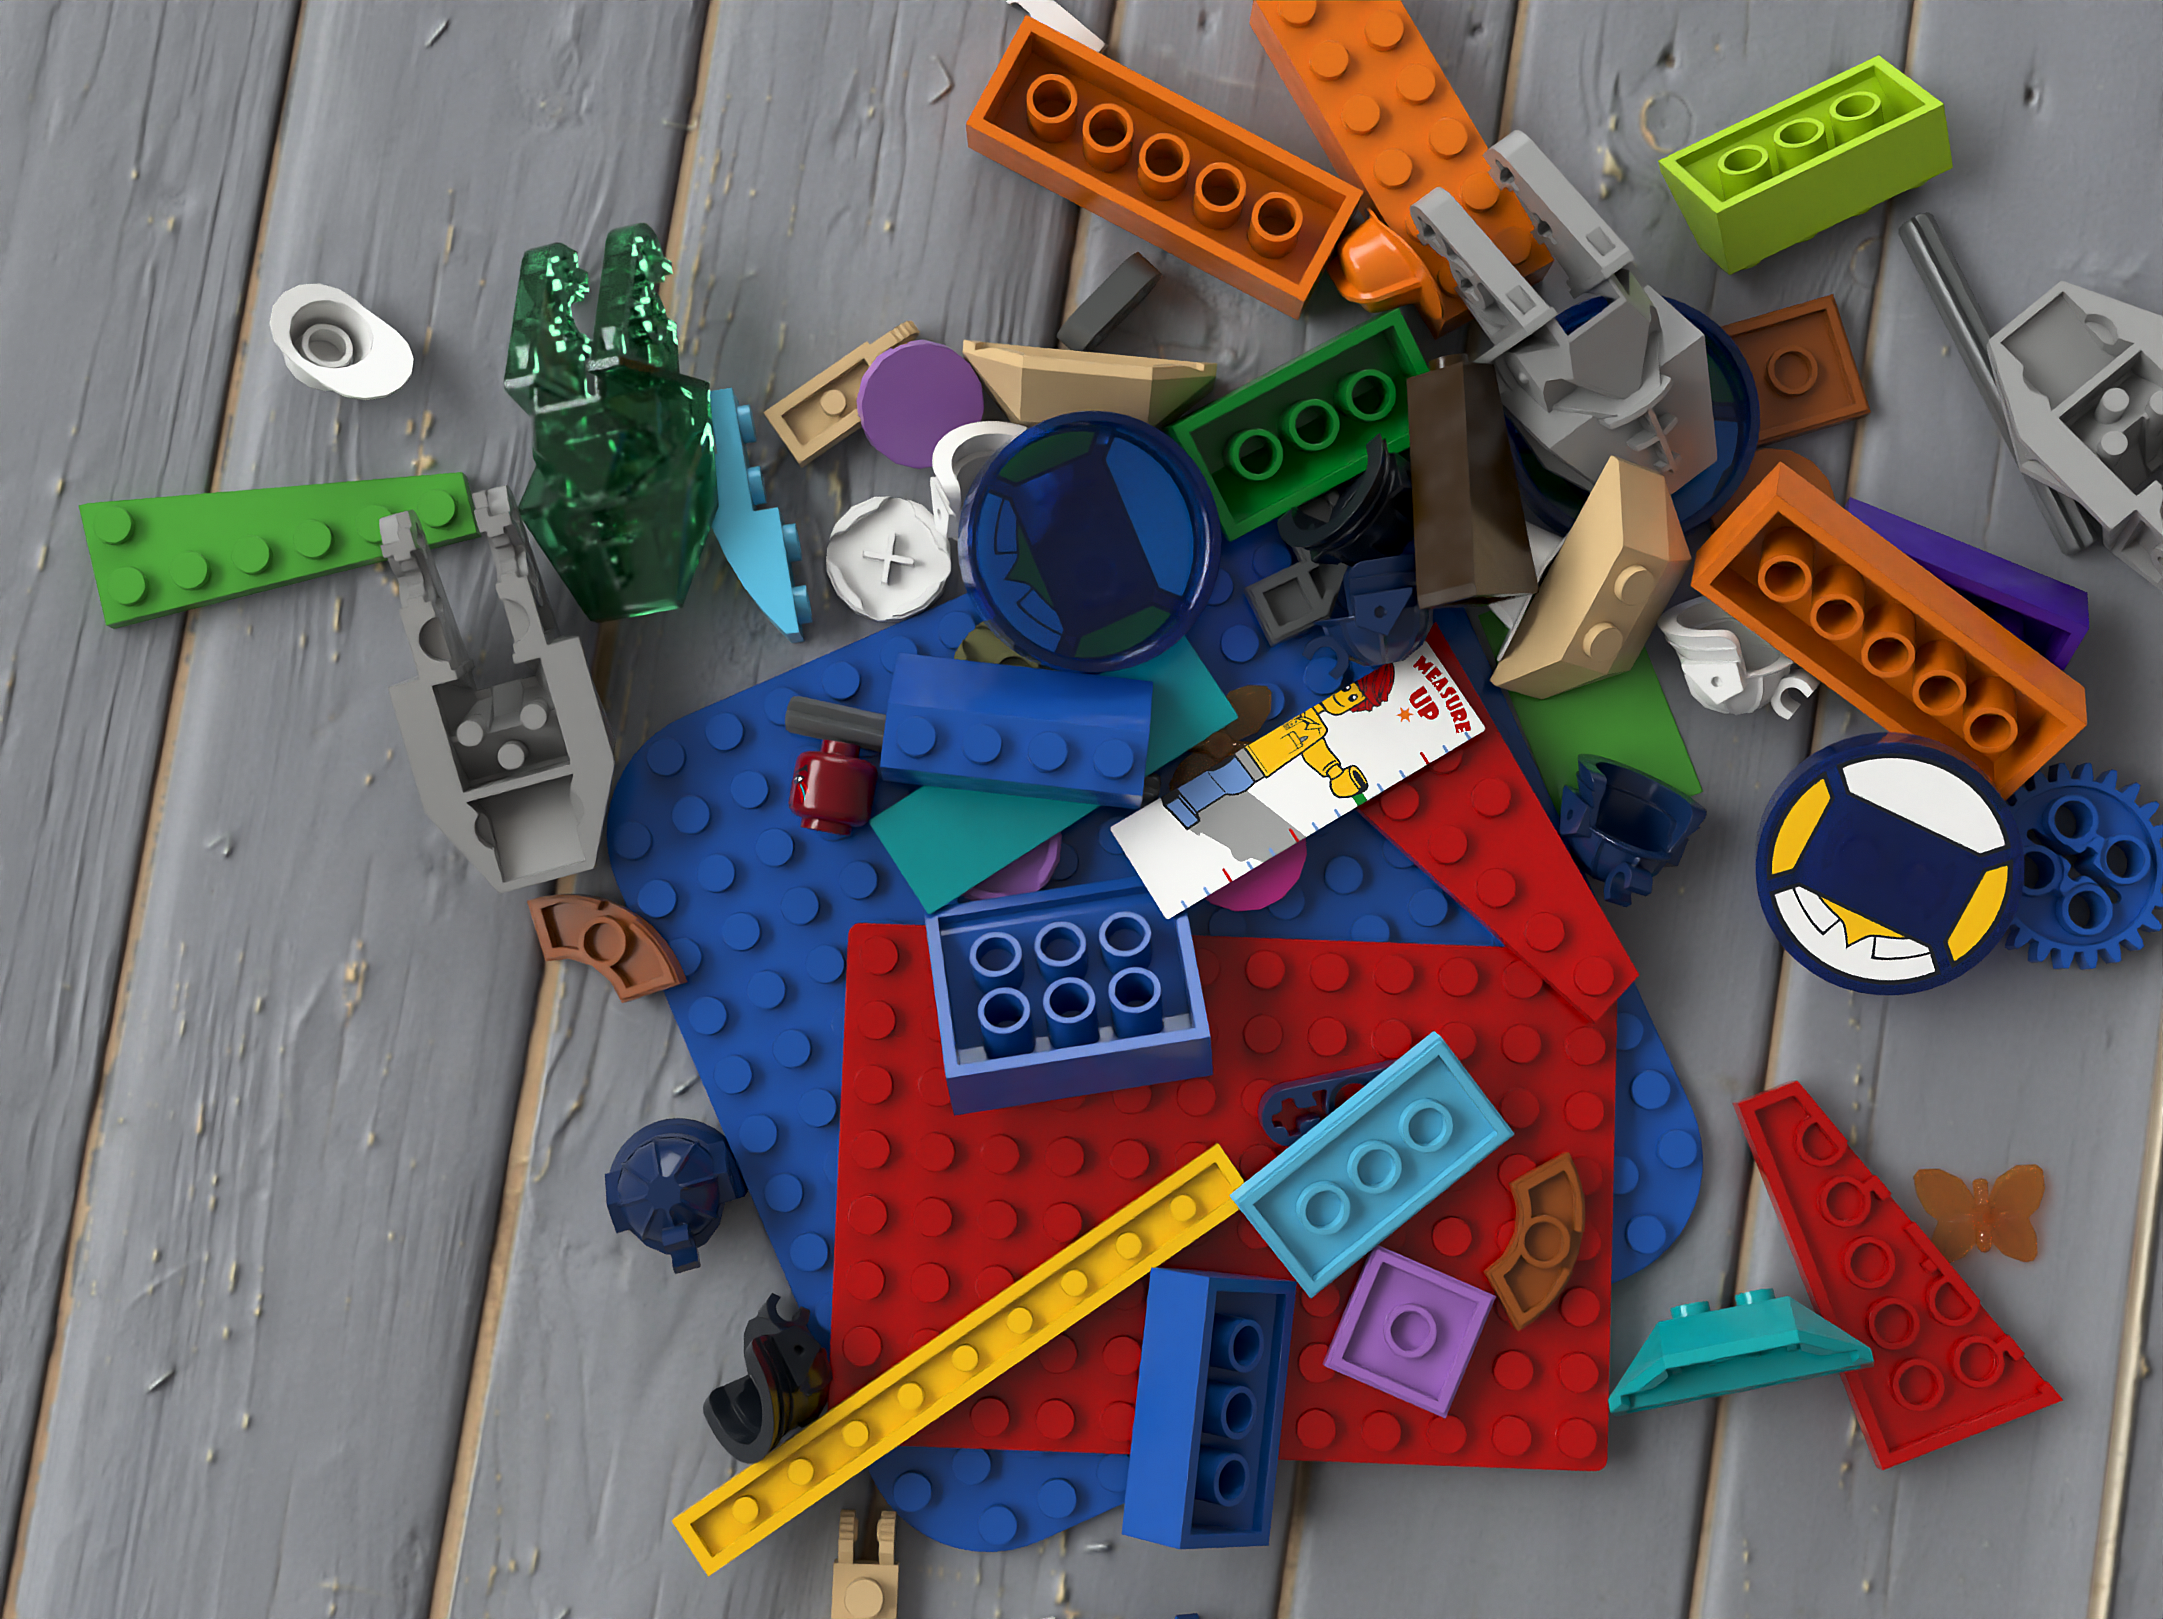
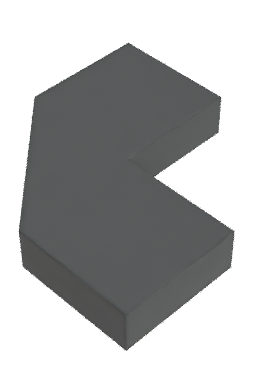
(1300, 593)

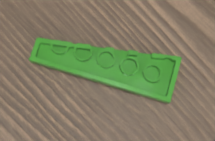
(227, 545)

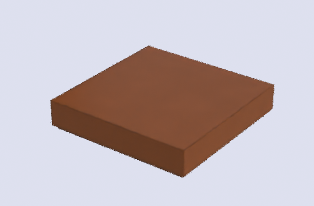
(1801, 369)

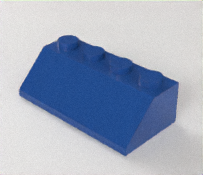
(1017, 731)
(1208, 1409)

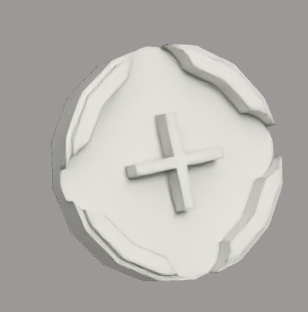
(888, 559)

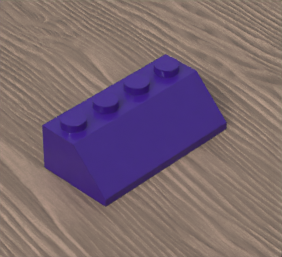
(2028, 604)

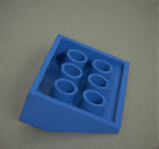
(1065, 995)

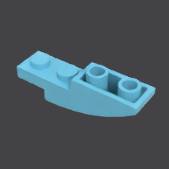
(754, 540)

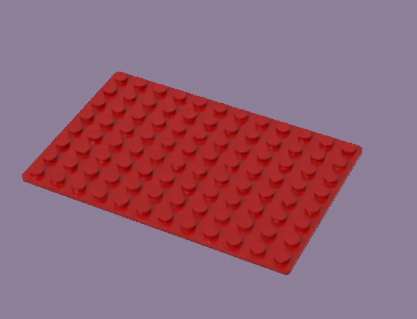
(967, 1204)

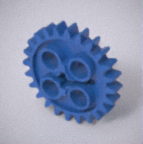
(2102, 820)

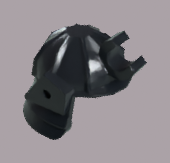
(1368, 519)
(782, 1389)

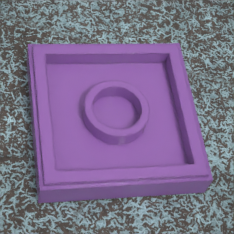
(1409, 1330)

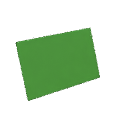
(1611, 718)

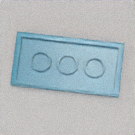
(1372, 1164)

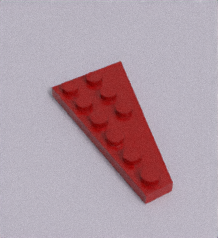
(1497, 854)
(1878, 1277)

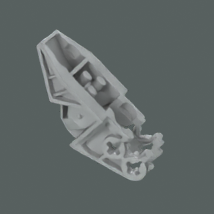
(1616, 385)
(2088, 411)
(511, 767)

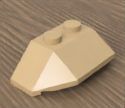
(1049, 382)
(1600, 588)

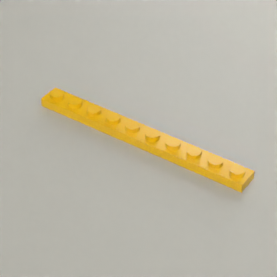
(960, 1360)

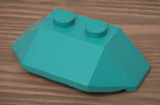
(1734, 1351)

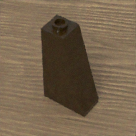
(1465, 490)

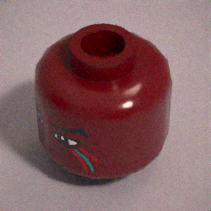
(833, 788)

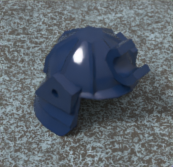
(1382, 616)
(1625, 825)
(673, 1187)

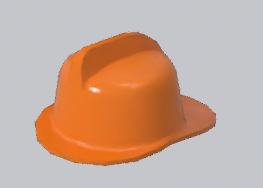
(1383, 271)

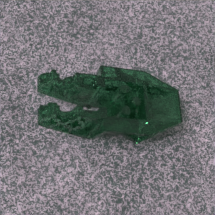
(618, 474)

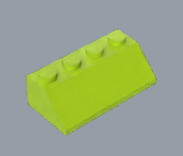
(1808, 163)

